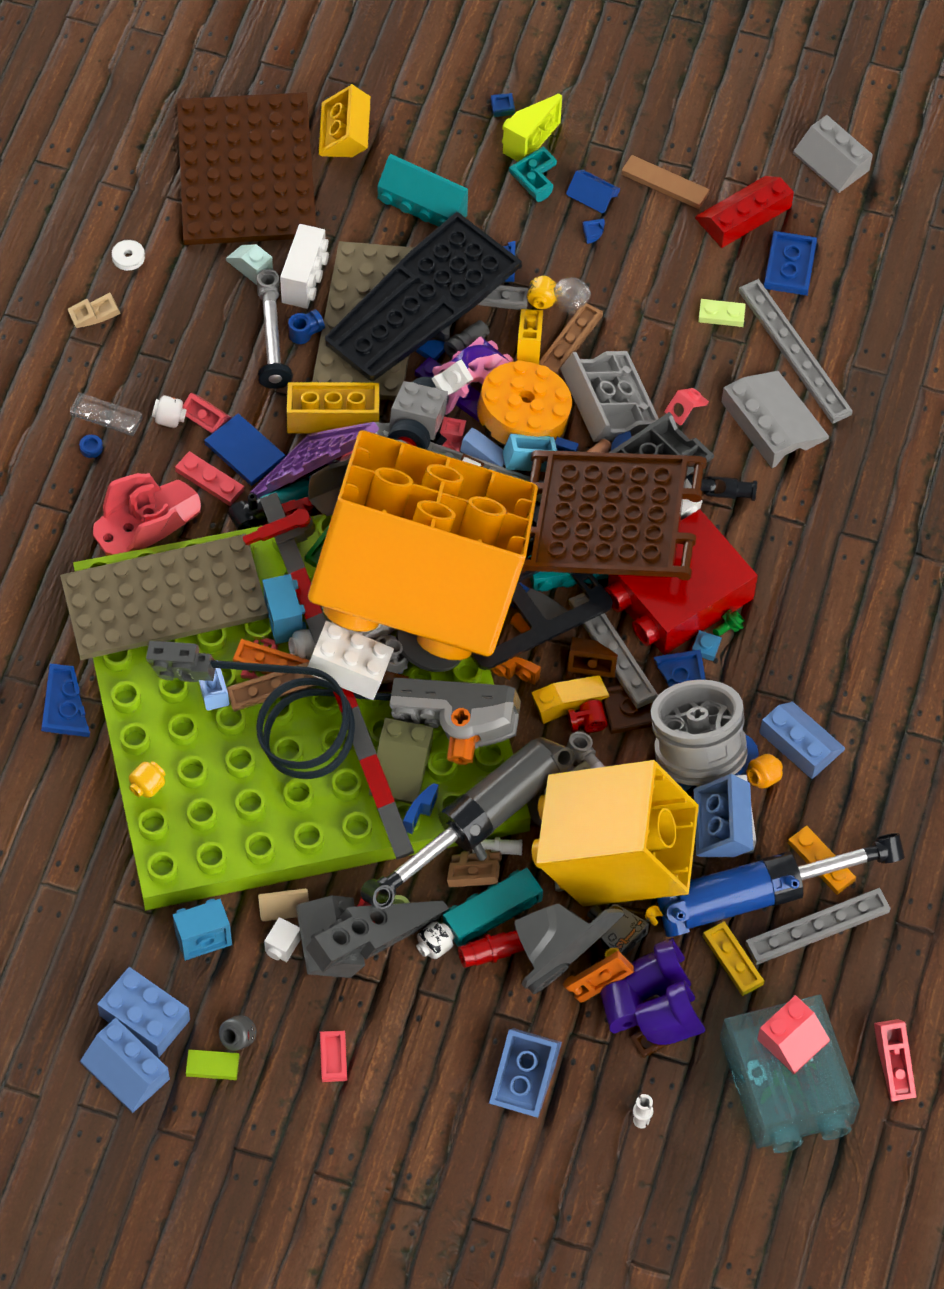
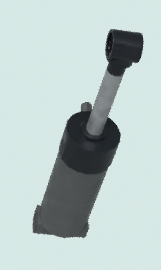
(481, 811)

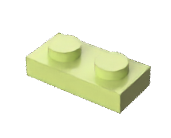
(722, 312)

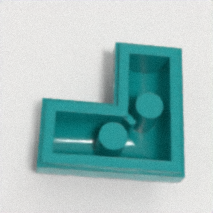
(530, 173)

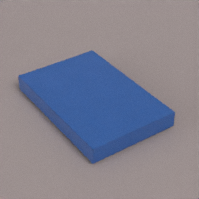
(790, 263)
(244, 449)

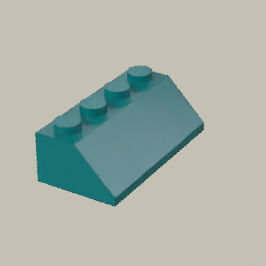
(421, 192)

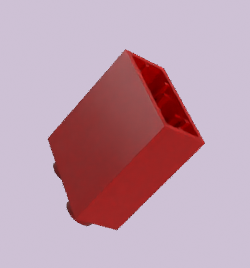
(674, 609)

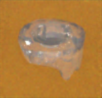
(571, 295)

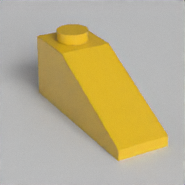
(530, 335)
(558, 697)

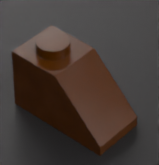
(591, 658)

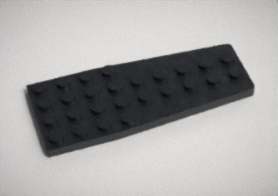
(422, 296)

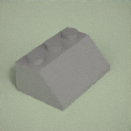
(833, 154)

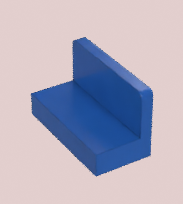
(591, 190)

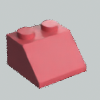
(793, 1034)

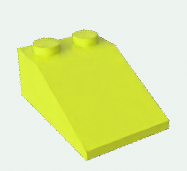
(531, 127)

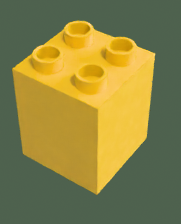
(616, 833)

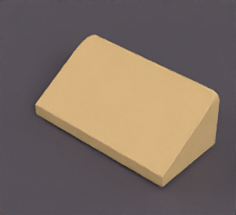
(281, 904)

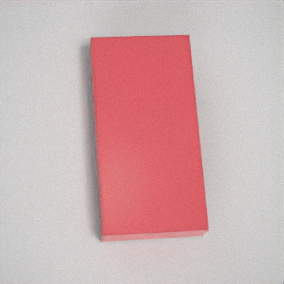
(333, 1056)

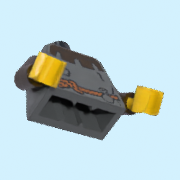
(626, 931)

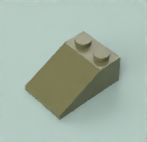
(404, 757)

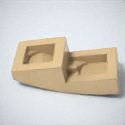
(91, 313)

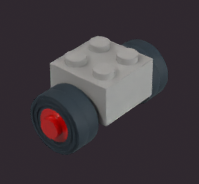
(417, 412)

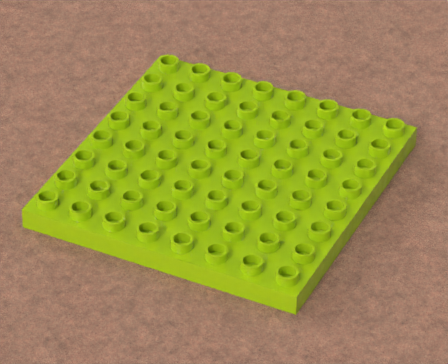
(224, 808)

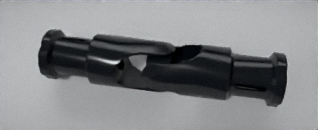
(733, 487)

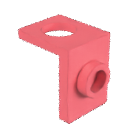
(688, 399)

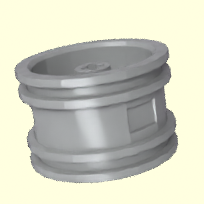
(699, 731)

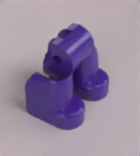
(660, 1019)

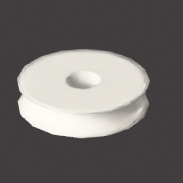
(128, 247)

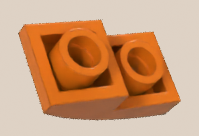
(523, 668)

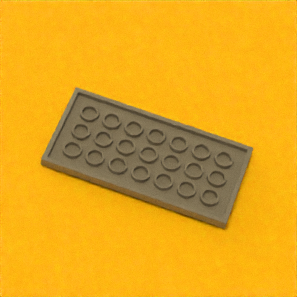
(354, 275)
(163, 596)

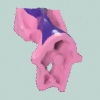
(477, 358)

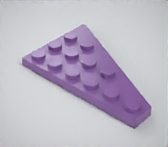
(312, 453)

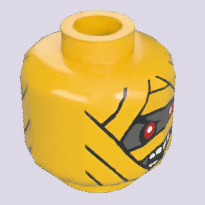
(541, 292)

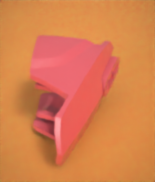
(144, 508)

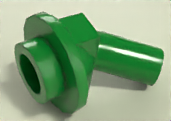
(733, 621)

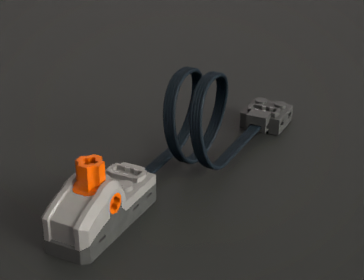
(468, 712)

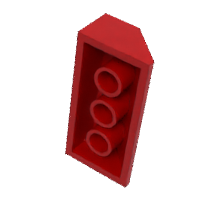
(746, 209)

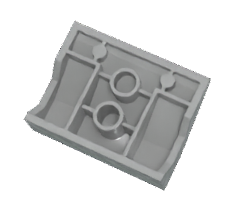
(609, 394)
(772, 415)

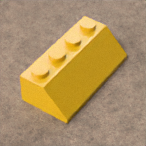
(330, 405)

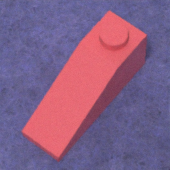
(895, 1058)

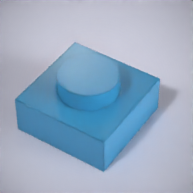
(708, 644)

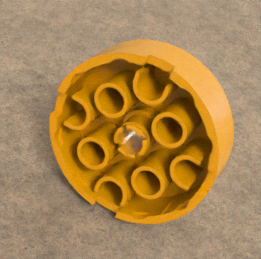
(524, 401)

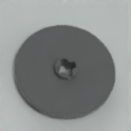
(421, 658)

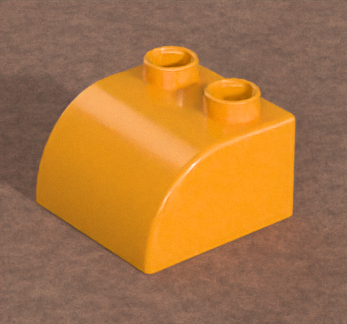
(424, 547)

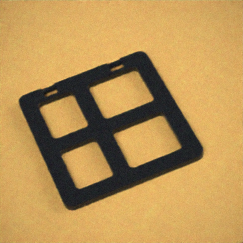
(541, 628)

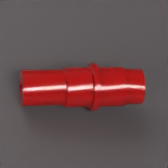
(490, 949)

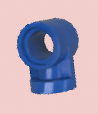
(310, 324)

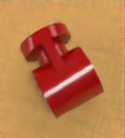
(590, 716)

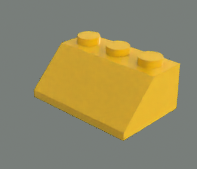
(345, 123)

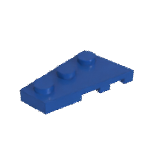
(681, 667)
(63, 703)

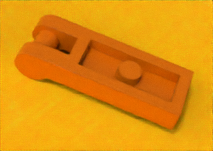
(598, 976)

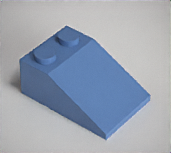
(525, 1072)

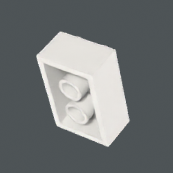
(304, 266)
(351, 659)

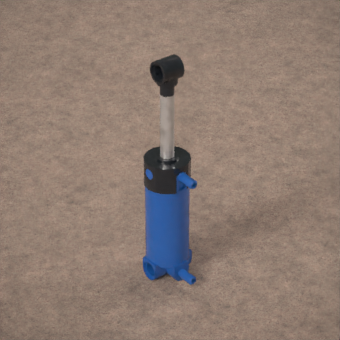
(761, 885)

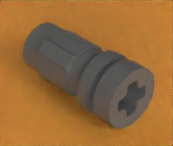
(466, 338)

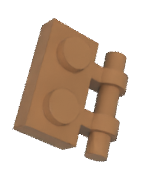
(469, 871)

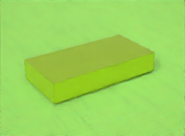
(212, 1064)

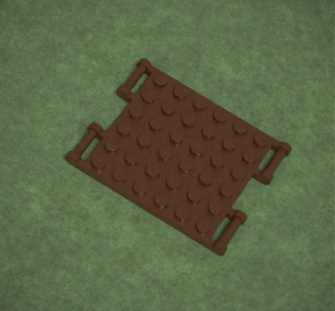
(613, 513)

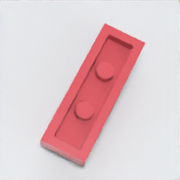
(209, 478)

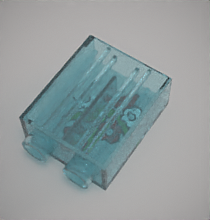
(784, 1104)

